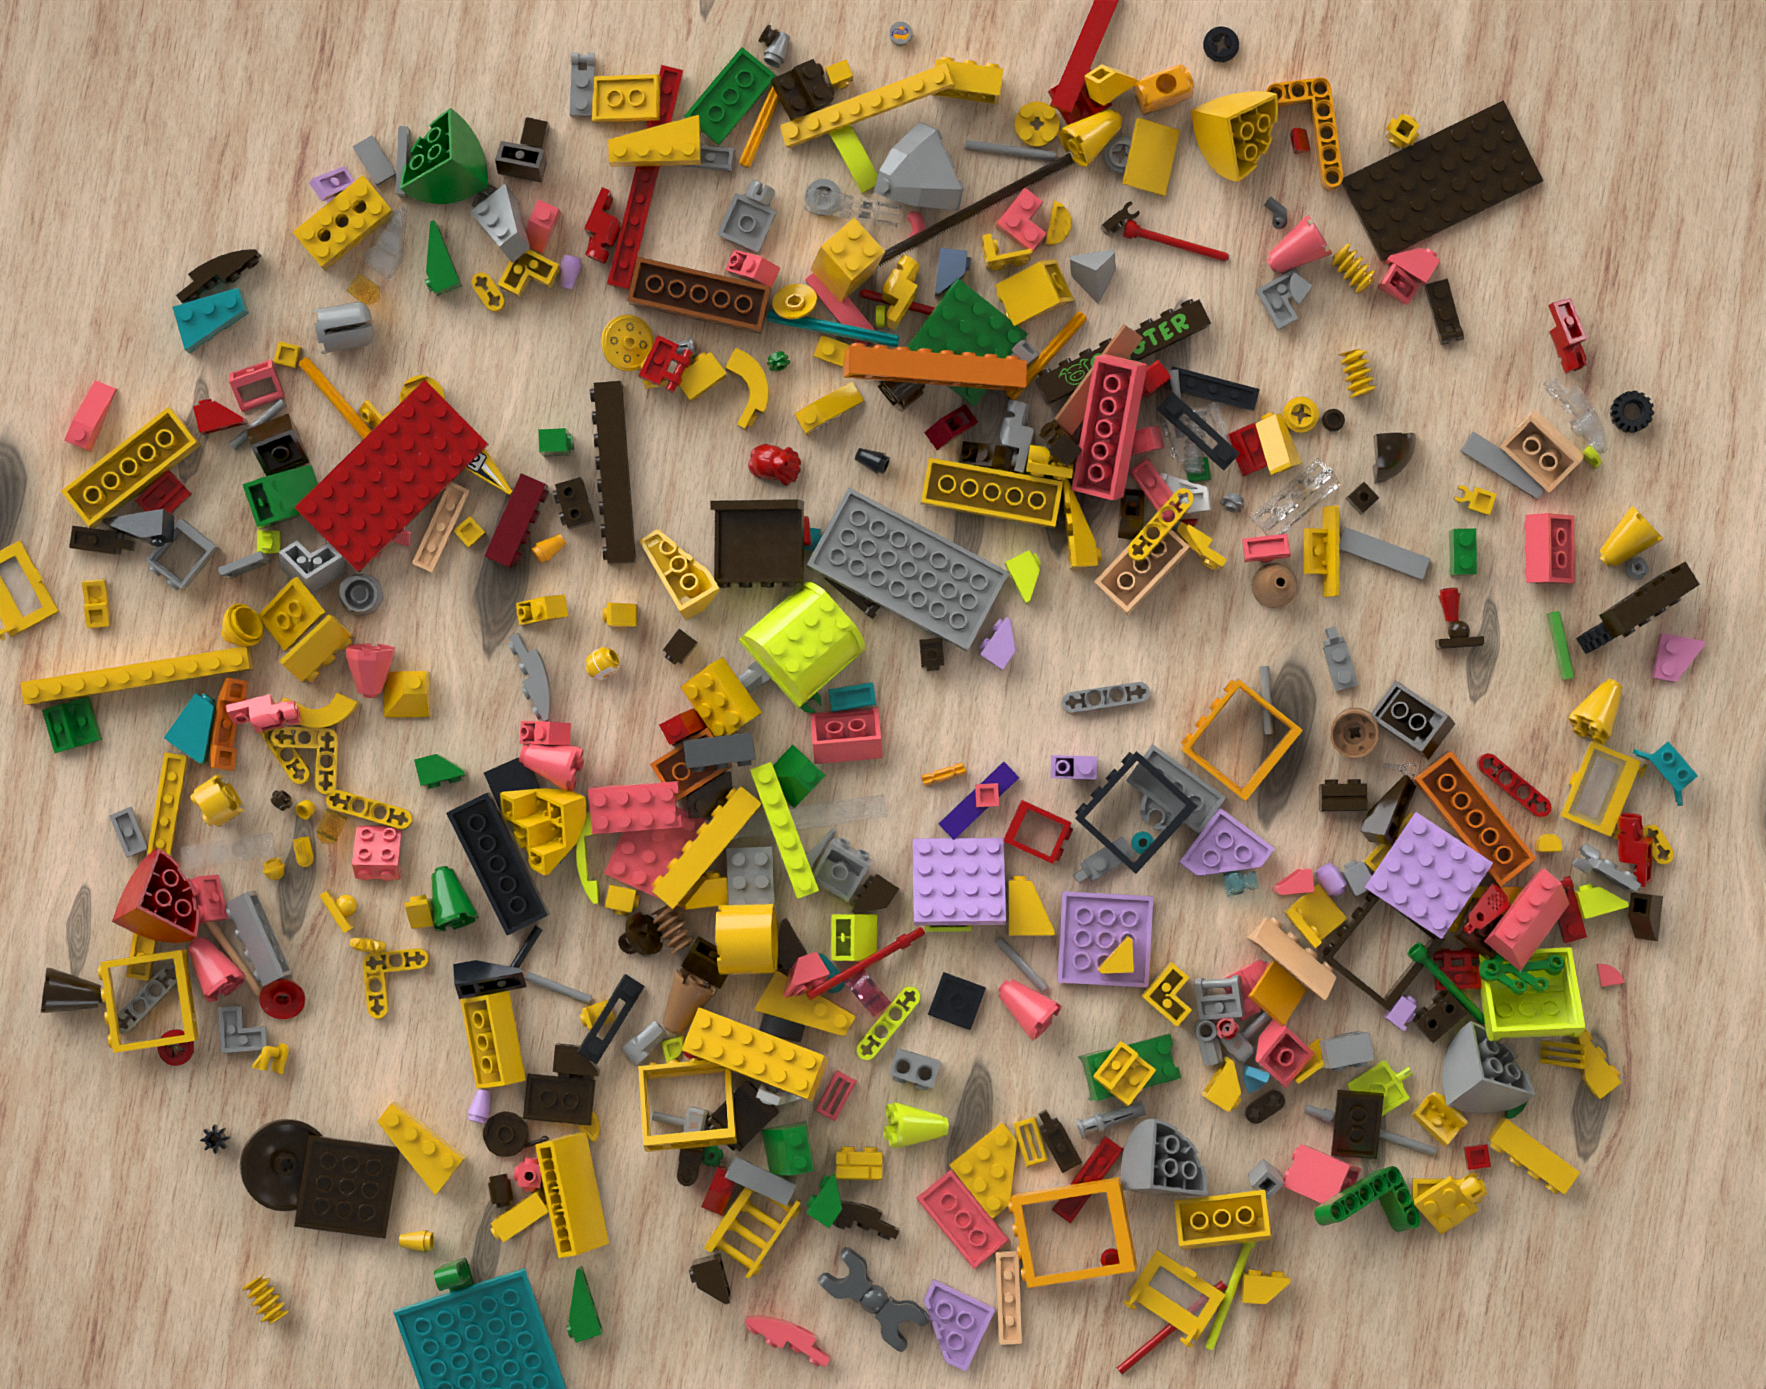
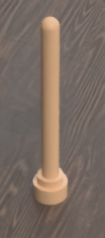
(234, 957)

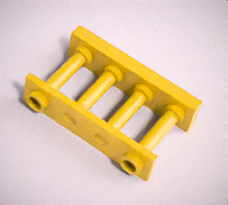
(729, 1222)

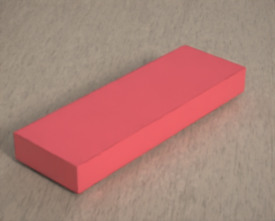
(1154, 487)

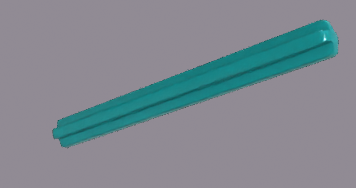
(836, 329)

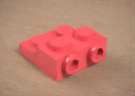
(1250, 976)

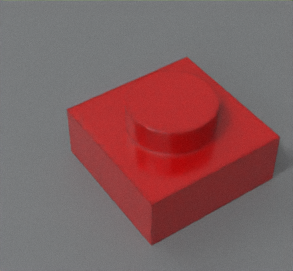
(1477, 1156)

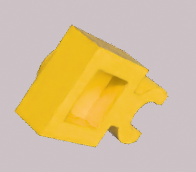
(1479, 500)

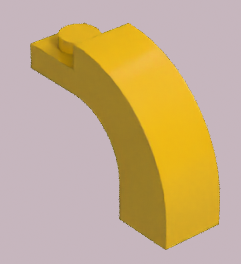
(754, 376)

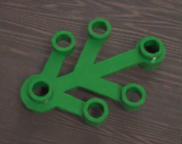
(1500, 970)

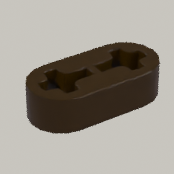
(1262, 1101)

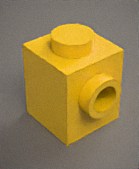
(622, 899)

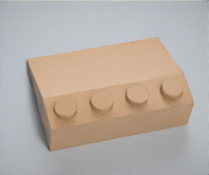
(1293, 958)

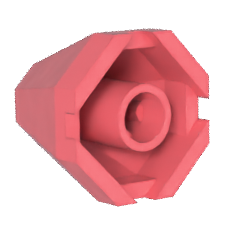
(370, 666)

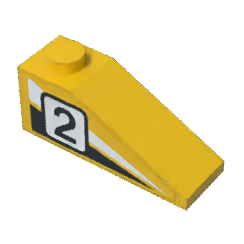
(828, 408)
(486, 469)

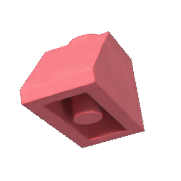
(541, 225)
(1416, 263)

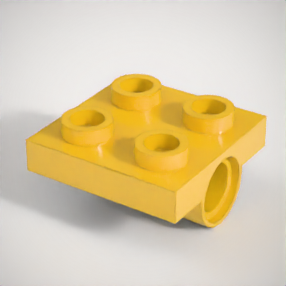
(1042, 462)

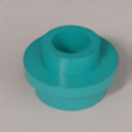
(1135, 841)

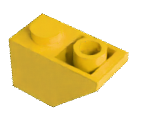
(1107, 83)
(542, 609)
(620, 615)
(419, 911)
(1260, 1287)

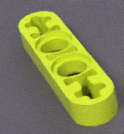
(886, 1021)

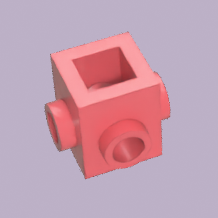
(528, 1165)

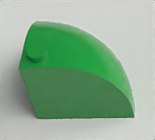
(445, 163)

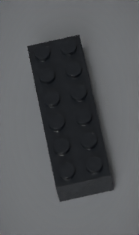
(498, 863)

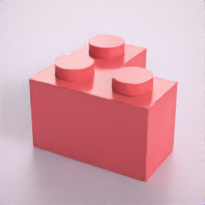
(1017, 224)

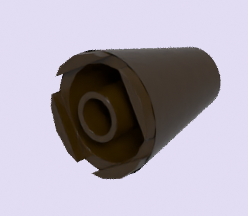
(68, 992)

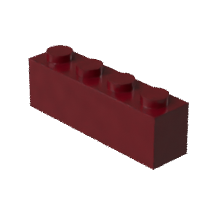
(516, 521)

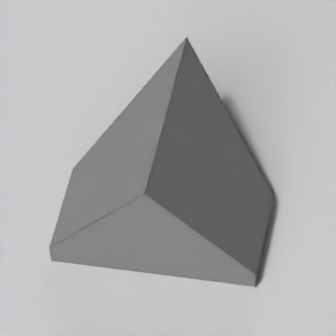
(1093, 271)

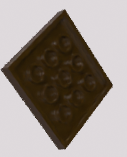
(346, 1186)

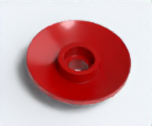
(279, 1006)

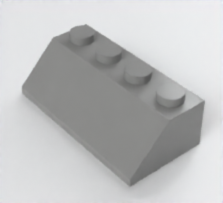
(258, 937)

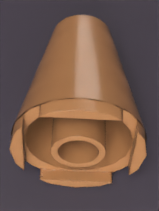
(1266, 589)
(685, 997)

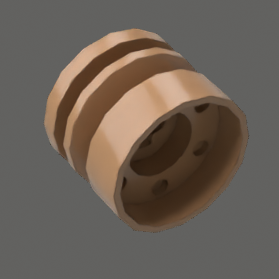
(1358, 745)

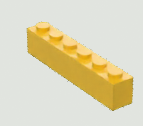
(707, 846)

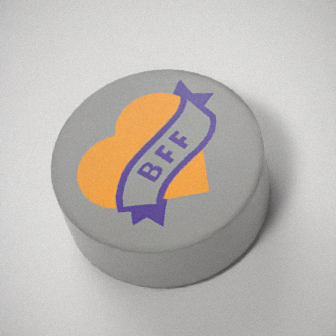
(900, 33)

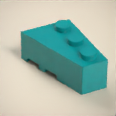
(206, 317)

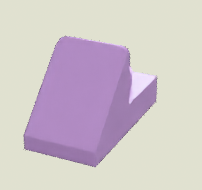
(332, 183)

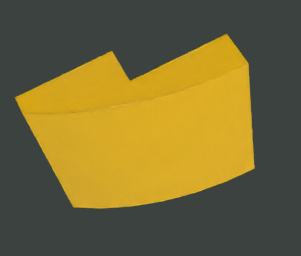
(1124, 1073)

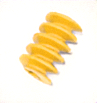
(1353, 268)
(1357, 372)
(265, 1299)

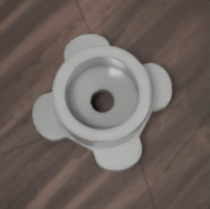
(1233, 503)

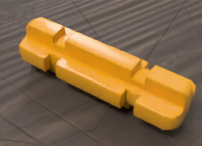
(943, 774)

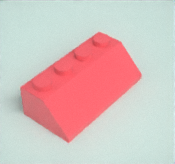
(1529, 919)

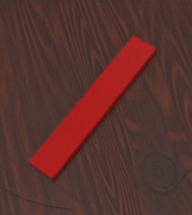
(1083, 55)

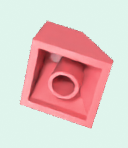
(1282, 1053)

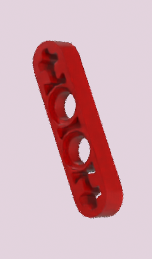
(1515, 783)

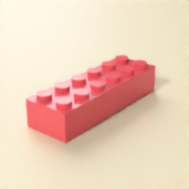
(1109, 426)

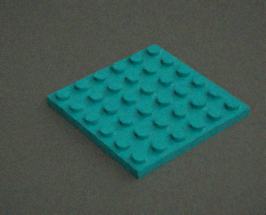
(481, 1338)

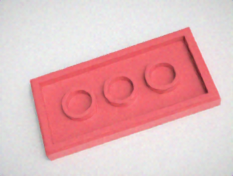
(962, 1219)

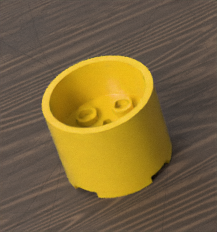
(747, 939)

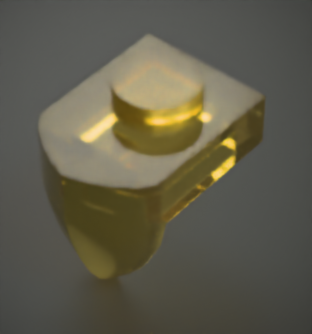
(364, 290)
(330, 826)

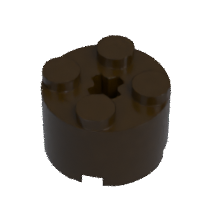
(901, 392)

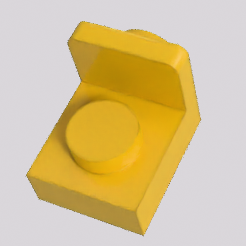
(592, 1012)

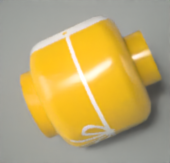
(602, 663)

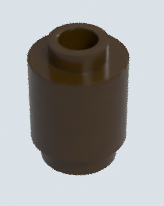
(500, 1190)

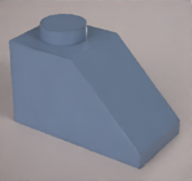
(951, 267)

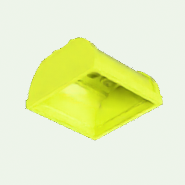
(804, 642)
(1535, 1014)

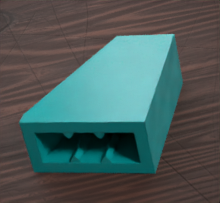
(193, 728)

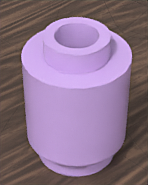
(1331, 879)

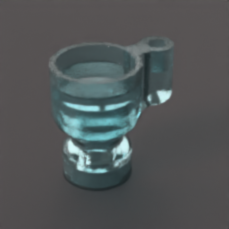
(1237, 883)

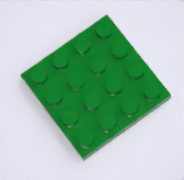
(967, 324)

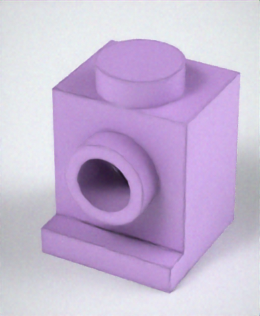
(1402, 1011)

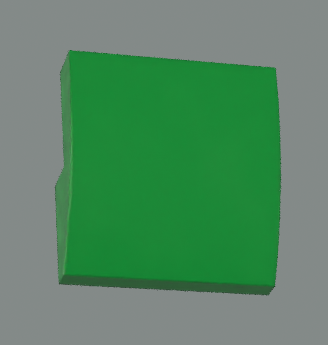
(72, 724)

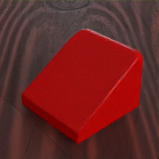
(1299, 140)

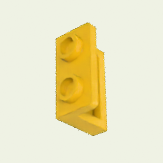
(1438, 1118)

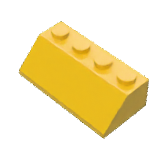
(492, 1040)
(1223, 1220)

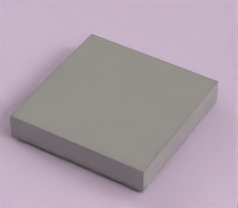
(244, 565)

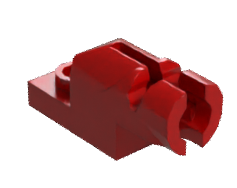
(602, 227)
(1568, 335)
(1635, 847)

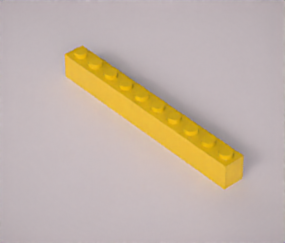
(137, 675)

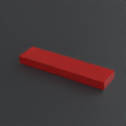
(1093, 1170)

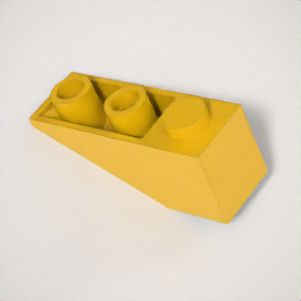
(1598, 1074)

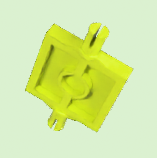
(1383, 1080)

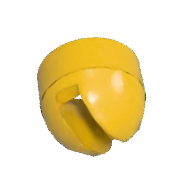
(305, 809)

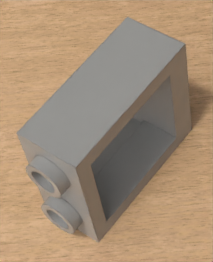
(175, 582)

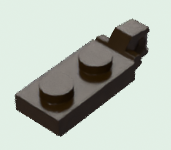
(99, 540)
(1058, 1142)

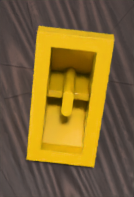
(1120, 959)

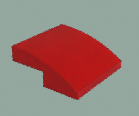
(1083, 107)

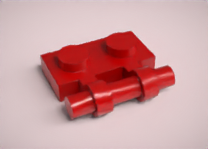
(659, 360)
(1462, 976)

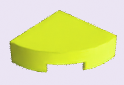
(1592, 457)
(672, 1047)

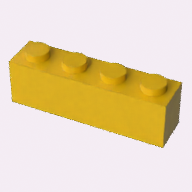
(1533, 1155)

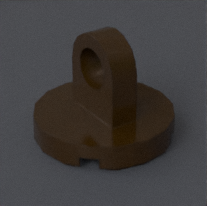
(641, 935)

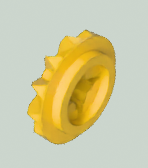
(1309, 408)
(367, 945)

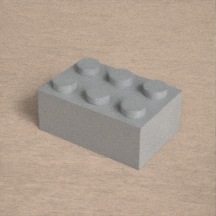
(750, 875)

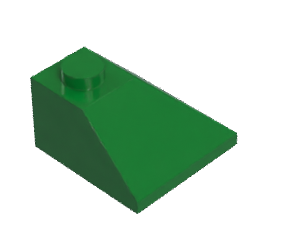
(796, 775)

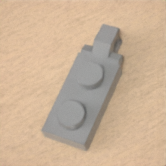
(1339, 661)
(1102, 861)

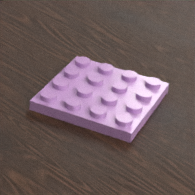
(1428, 875)
(959, 881)
(1094, 927)

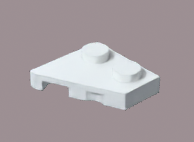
(1200, 493)
(772, 1095)

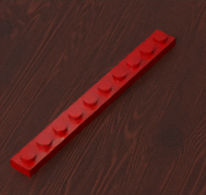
(642, 190)

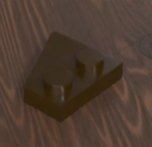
(707, 798)

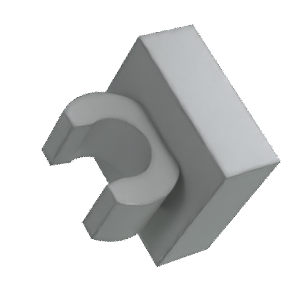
(1025, 351)

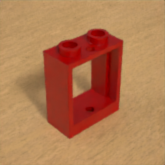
(1016, 822)

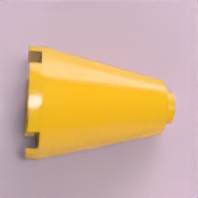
(1090, 135)
(1629, 538)

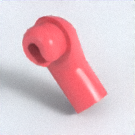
(916, 221)

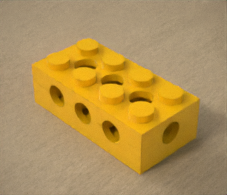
(339, 208)

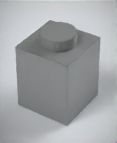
(1356, 876)
(1266, 1178)

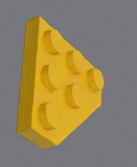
(989, 1169)

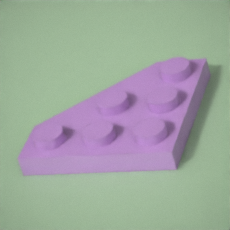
(1225, 847)
(957, 1322)

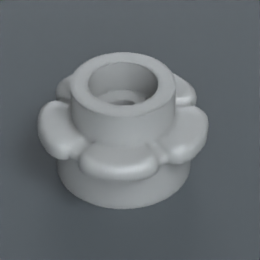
(1632, 572)

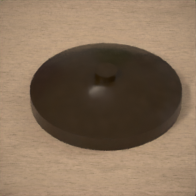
(275, 1161)

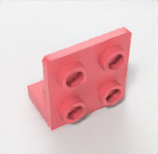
(209, 898)

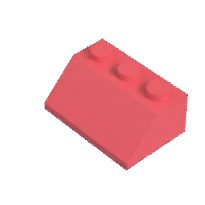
(1550, 548)
(846, 735)

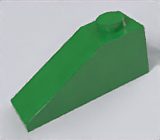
(439, 267)
(583, 1316)

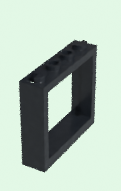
(1099, 793)

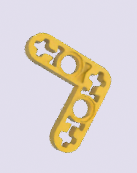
(315, 742)
(380, 974)

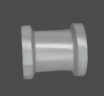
(688, 344)

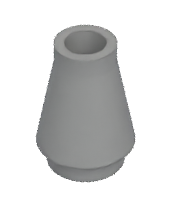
(776, 52)

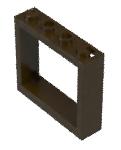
(1407, 976)

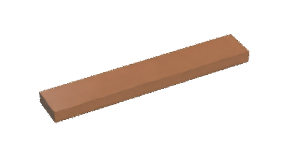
(1074, 409)

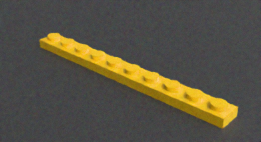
(161, 837)

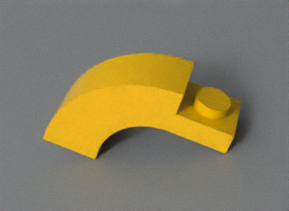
(332, 714)

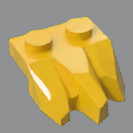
(1199, 544)

